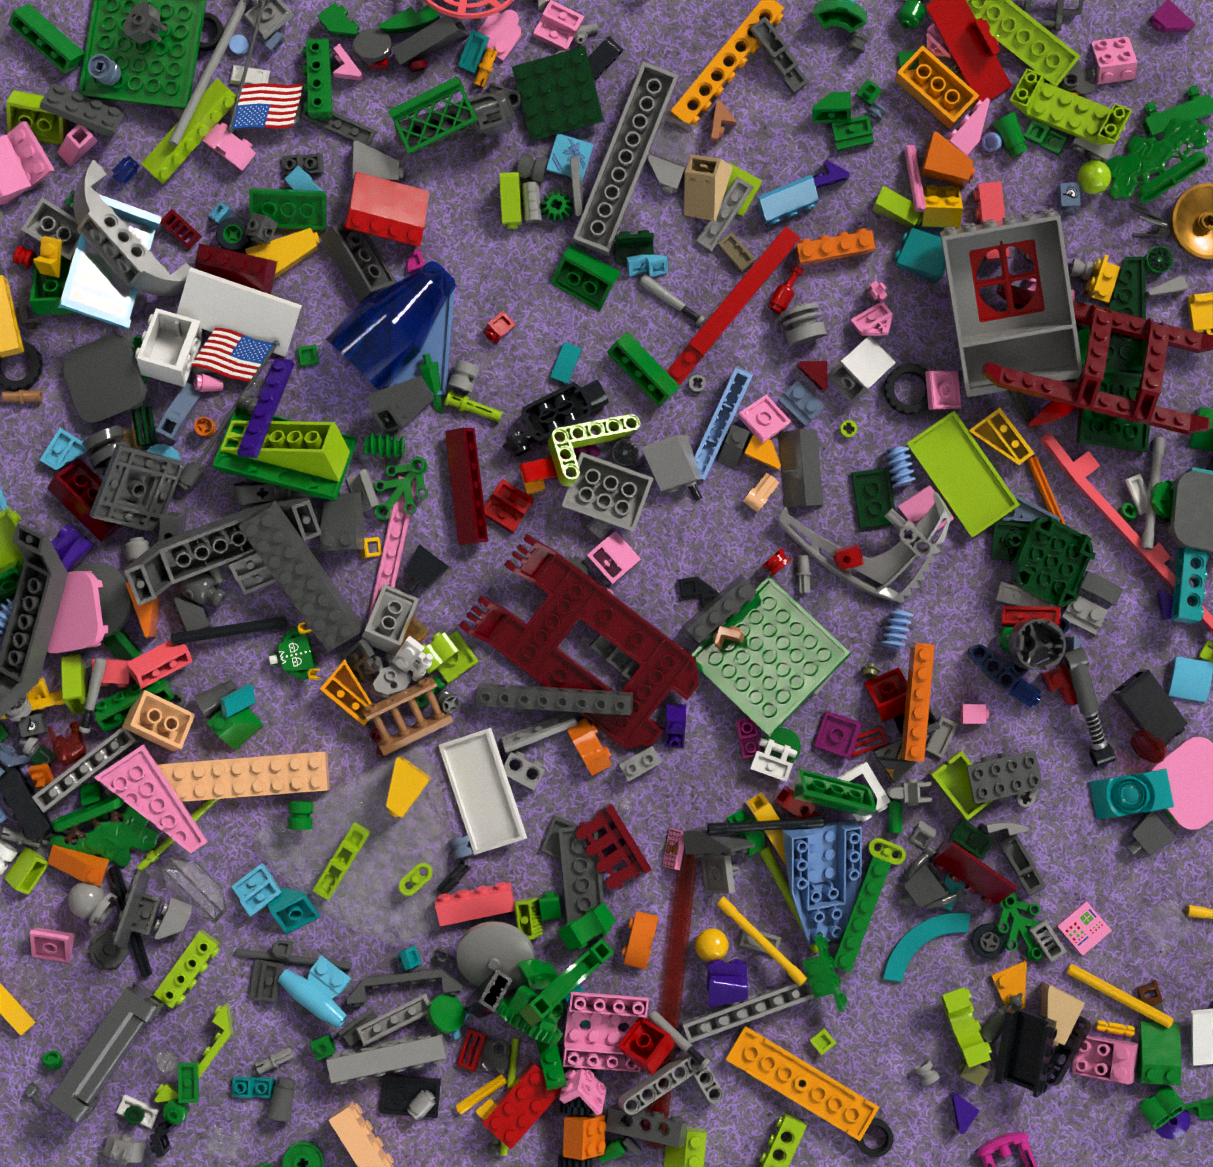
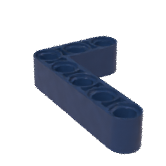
(1009, 670)

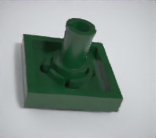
(1002, 529)

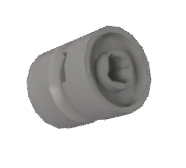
(464, 376)

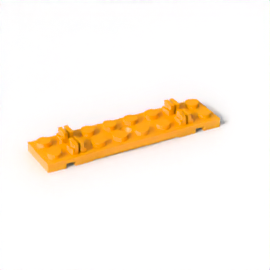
(820, 1094)

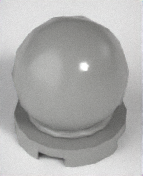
(90, 903)

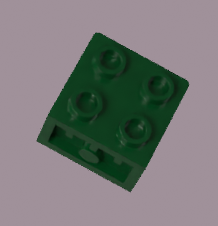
(633, 245)

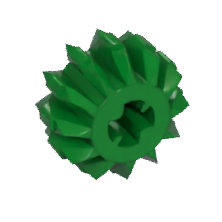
(561, 200)

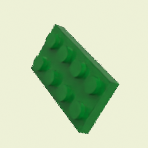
(291, 207)

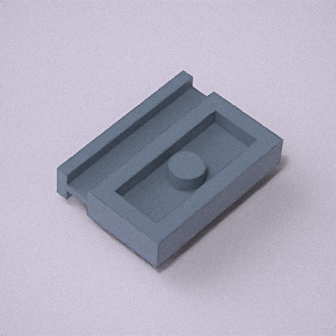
(801, 403)

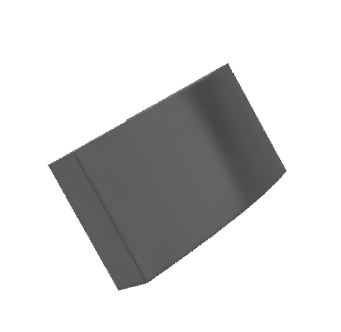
(309, 163)
(1101, 588)

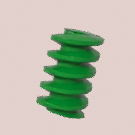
(384, 445)

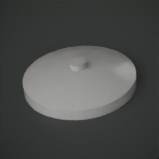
(491, 948)

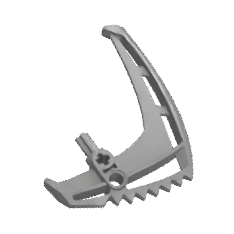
(888, 565)

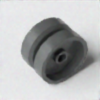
(103, 444)

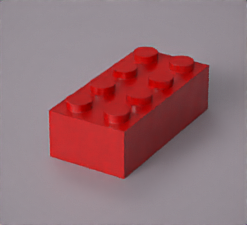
(519, 1106)

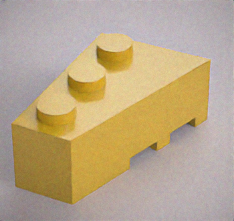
(1002, 436)

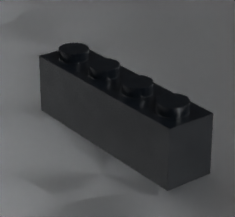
(19, 796)

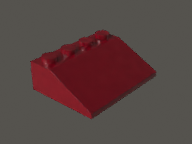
(237, 267)
(973, 873)

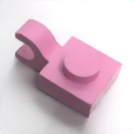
(877, 291)

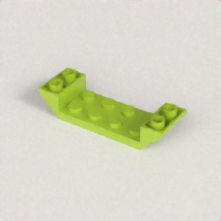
(1068, 111)

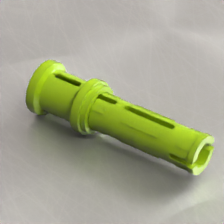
(463, 403)

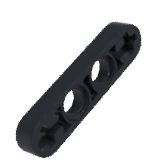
(1069, 1053)

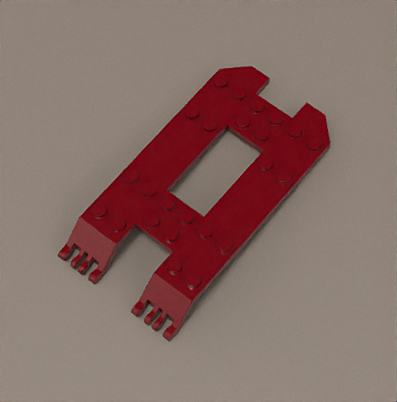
(576, 597)

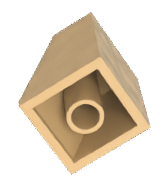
(1060, 1008)

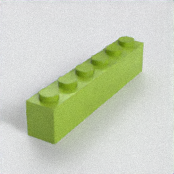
(212, 107)

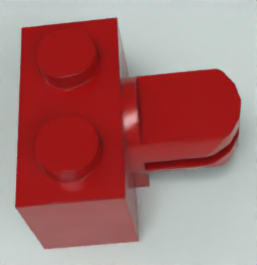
(1060, 679)

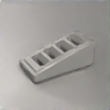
(1170, 287)
(1056, 953)

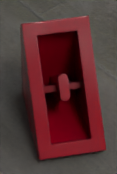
(816, 372)

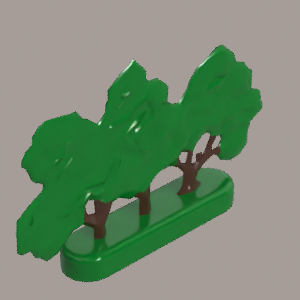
(108, 839)

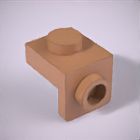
(731, 633)

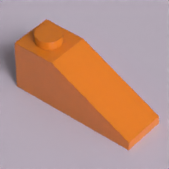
(79, 865)

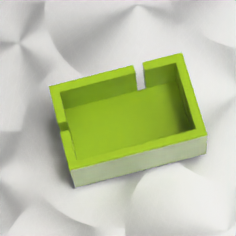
(954, 783)

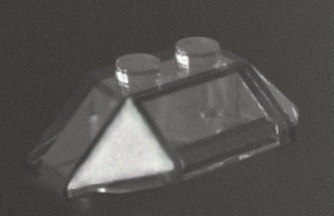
(196, 887)

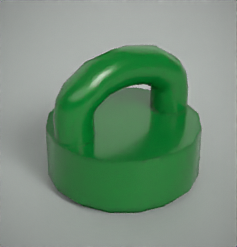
(52, 1060)

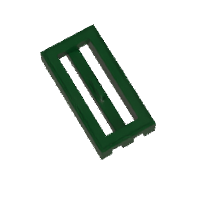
(150, 422)

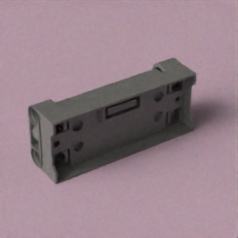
(105, 1051)

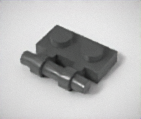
(359, 655)

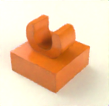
(41, 775)

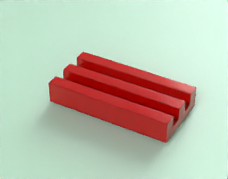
(883, 736)
(473, 1067)

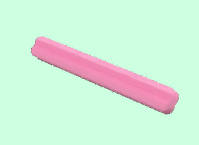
(915, 178)

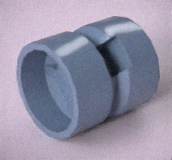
(104, 69)

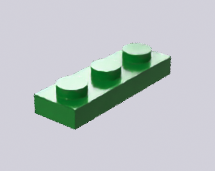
(551, 1065)

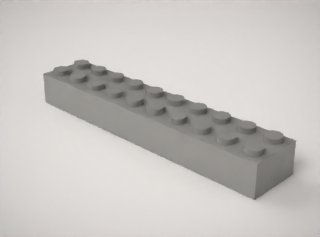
(625, 158)

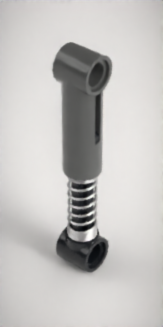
(1076, 663)

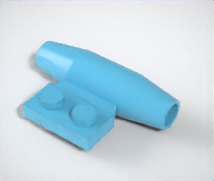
(317, 992)

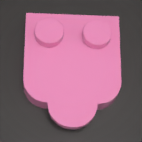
(503, 32)

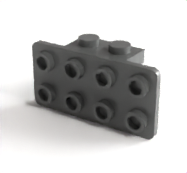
(1003, 776)
(139, 911)

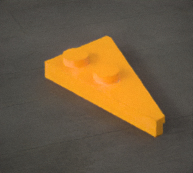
(1011, 982)

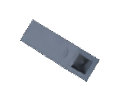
(179, 412)

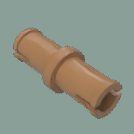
(22, 396)

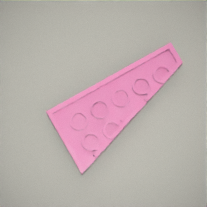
(147, 790)

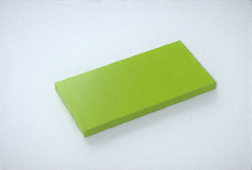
(963, 474)

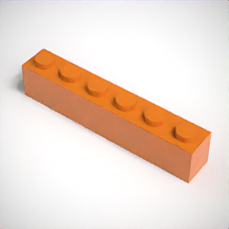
(917, 701)

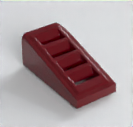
(168, 217)

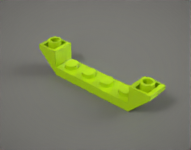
(223, 1020)

